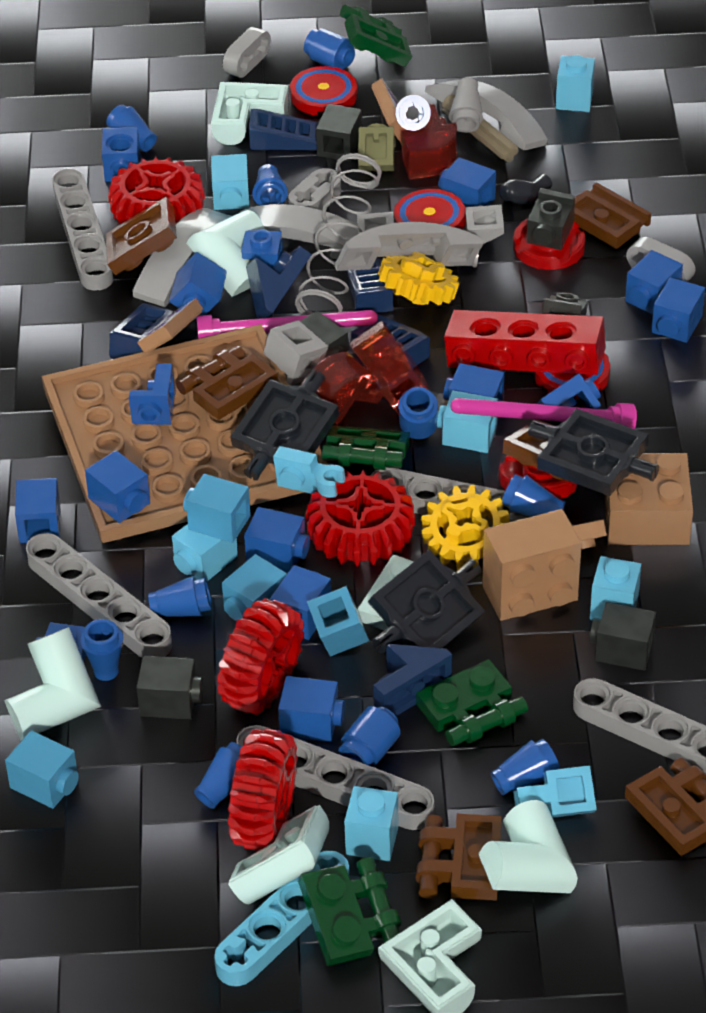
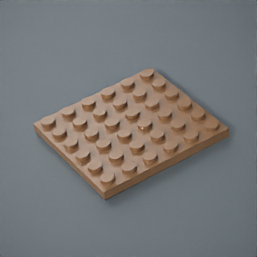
(96, 420)

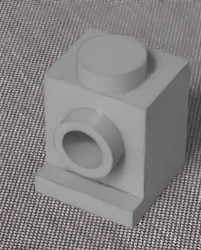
(294, 350)

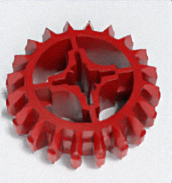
(150, 182)
(384, 522)
(260, 656)
(262, 788)

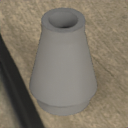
(466, 106)

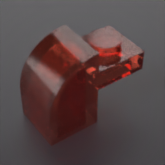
(431, 148)
(388, 363)
(346, 382)

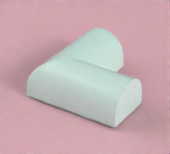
(235, 105)
(223, 246)
(64, 690)
(533, 858)
(285, 859)
(424, 955)

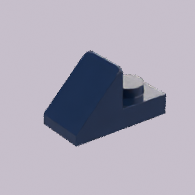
(271, 284)
(409, 672)

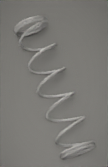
(366, 185)

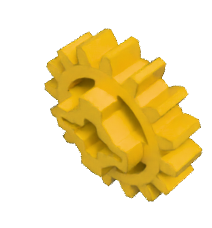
(419, 279)
(463, 523)

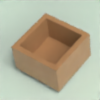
(652, 511)
(531, 564)

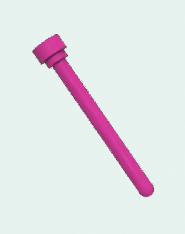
(211, 326)
(620, 413)

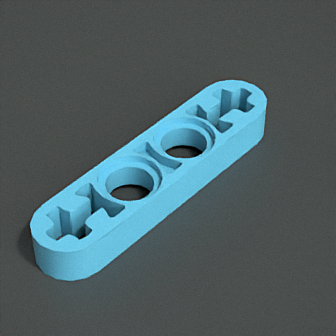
(271, 912)

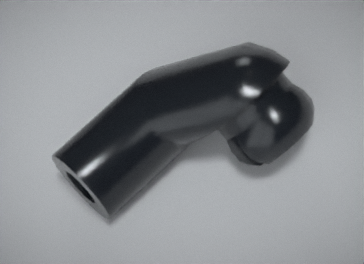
(522, 191)

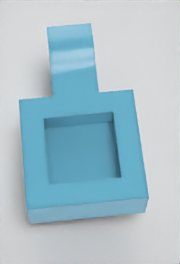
(303, 473)
(565, 792)

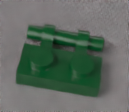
(375, 35)
(366, 446)
(467, 694)
(337, 915)

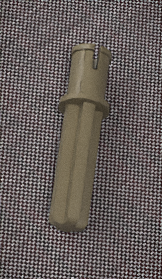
(488, 135)

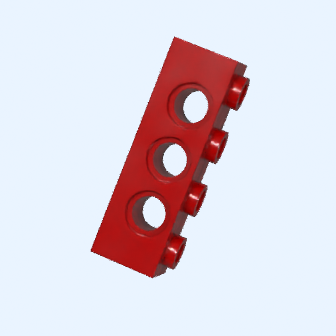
(526, 341)

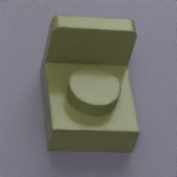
(377, 143)

